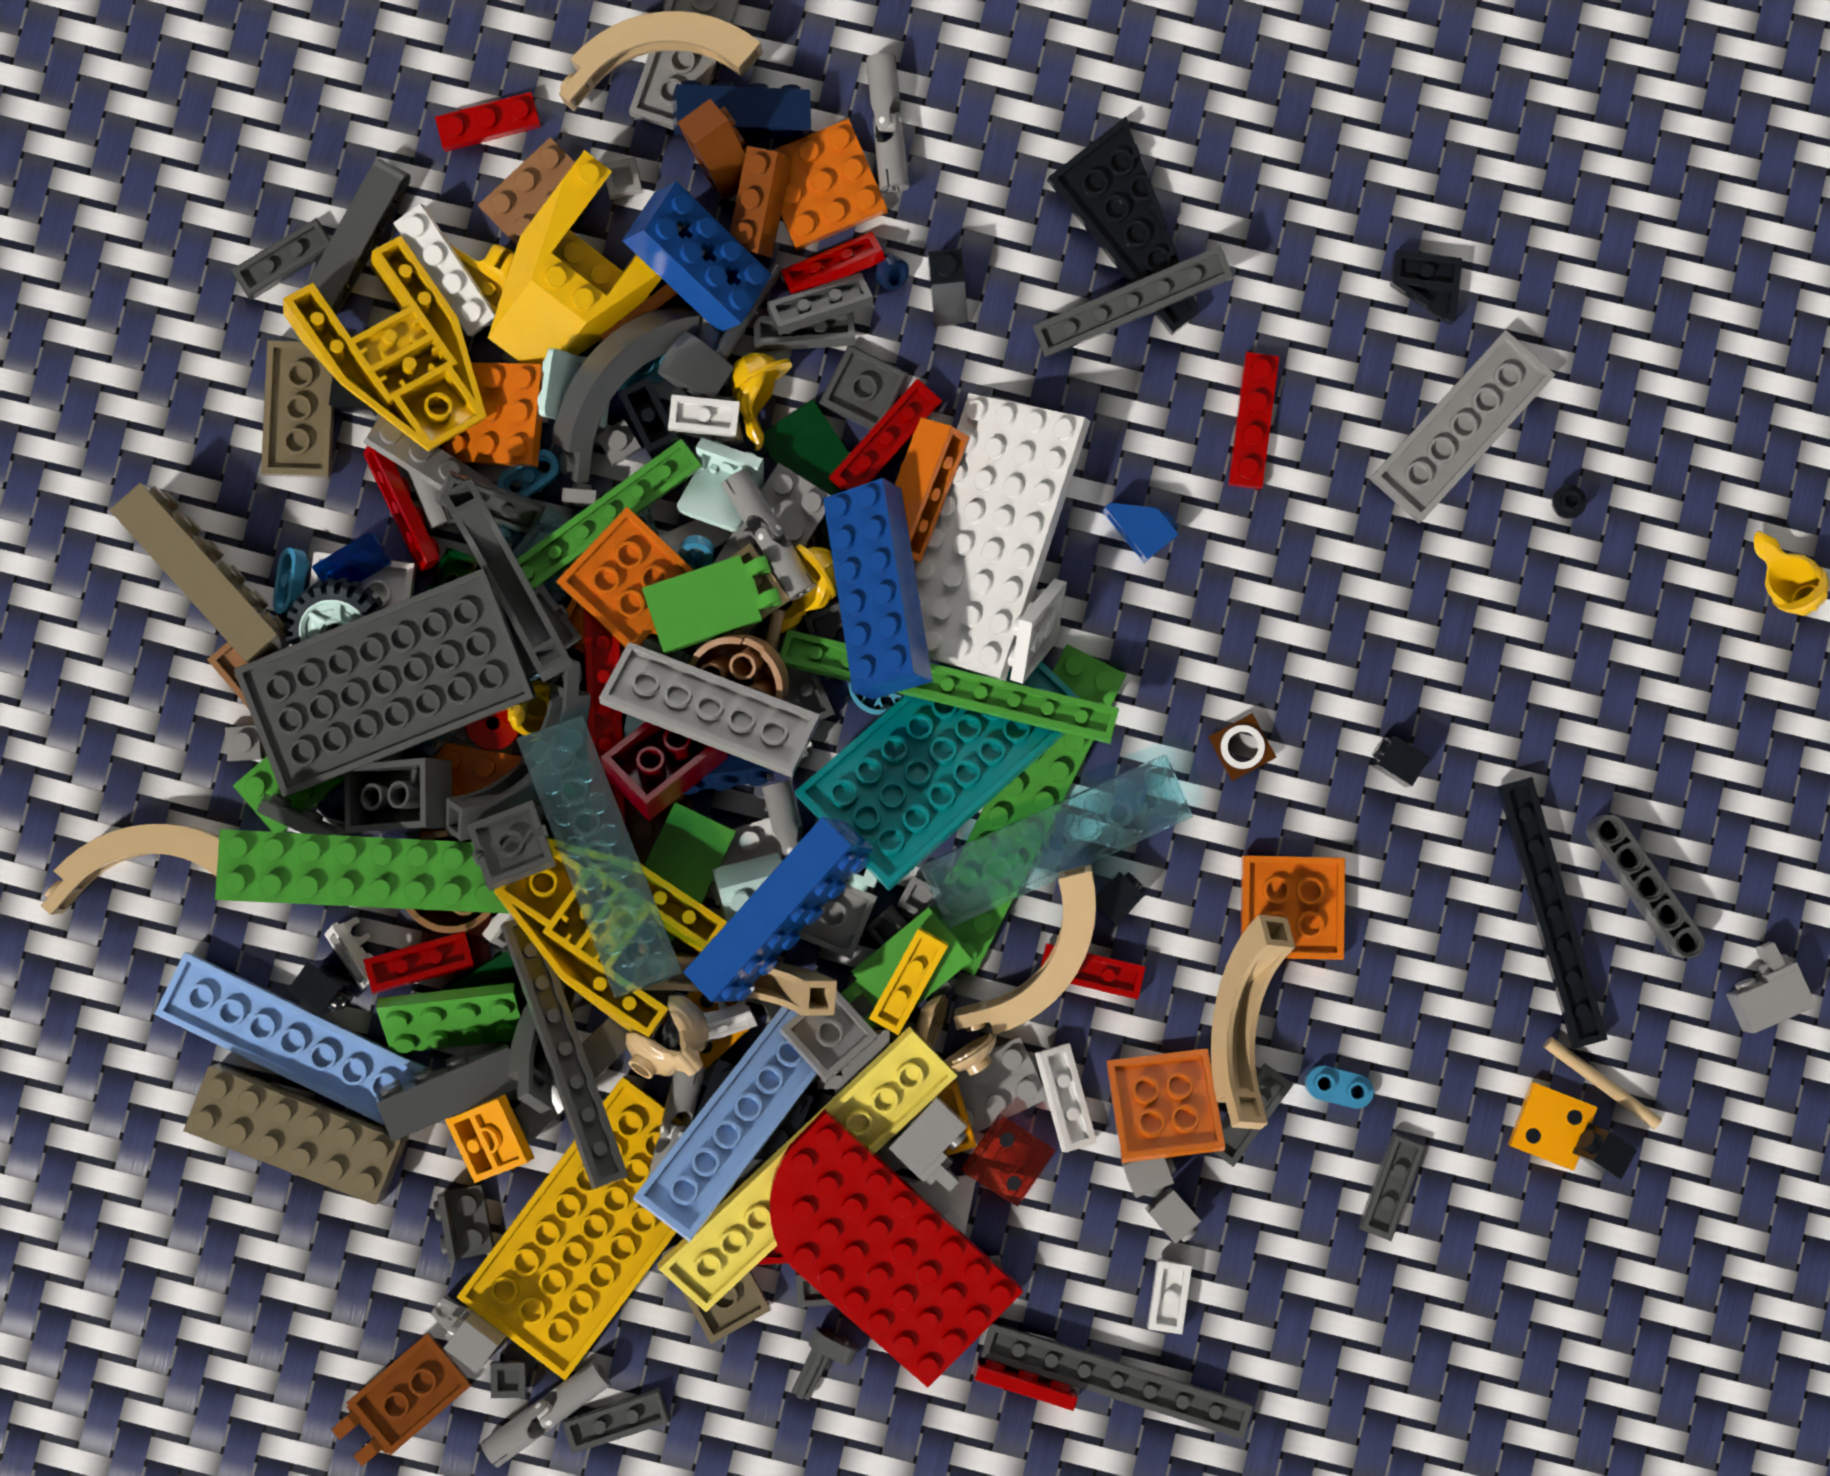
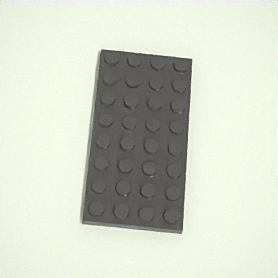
(385, 682)

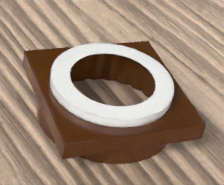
(1220, 744)

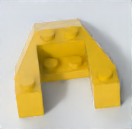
(560, 286)
(406, 366)
(554, 923)

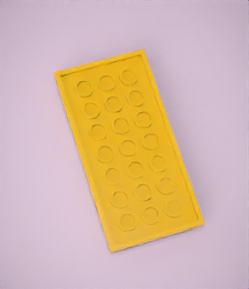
(576, 1248)

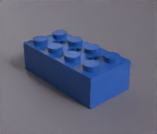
(697, 257)

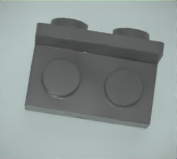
(464, 1222)

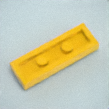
(908, 981)

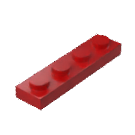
(1253, 420)
(886, 437)
(407, 516)

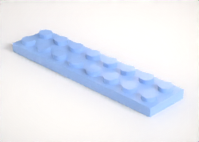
(282, 1035)
(728, 1132)

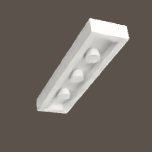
(445, 269)

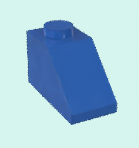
(1142, 527)

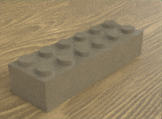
(200, 572)
(295, 1133)

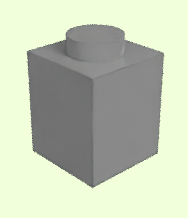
(1149, 1175)
(1173, 1216)

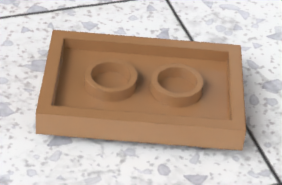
(526, 189)

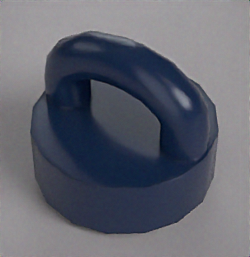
(892, 272)

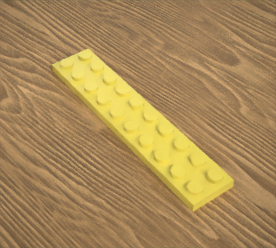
(870, 1107)

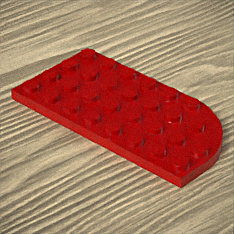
(882, 1251)

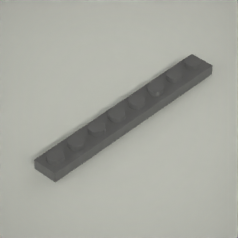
(566, 1060)
(1117, 1380)

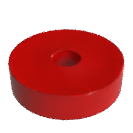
(492, 739)

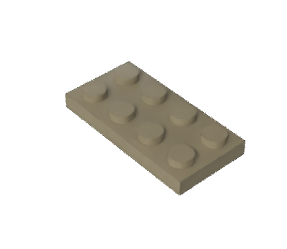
(296, 413)

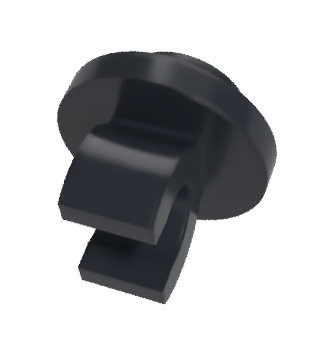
(1569, 502)

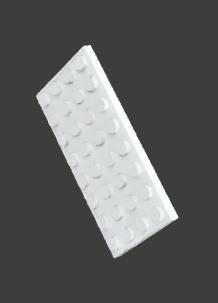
(995, 530)

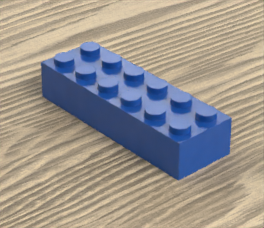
(877, 589)
(779, 911)

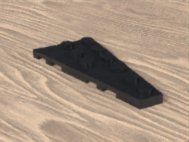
(1121, 212)

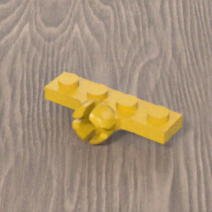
(490, 272)

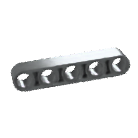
(359, 232)
(1659, 894)

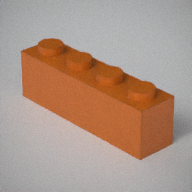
(927, 477)

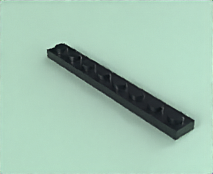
(1552, 913)

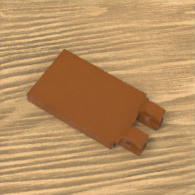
(403, 1398)

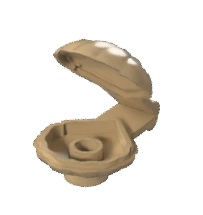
(972, 1056)
(652, 1058)

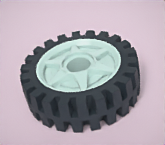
(326, 605)

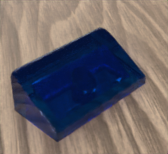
(354, 561)

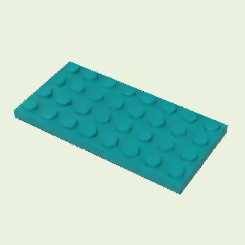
(925, 774)

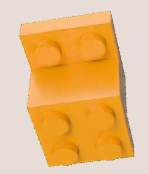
(489, 1138)

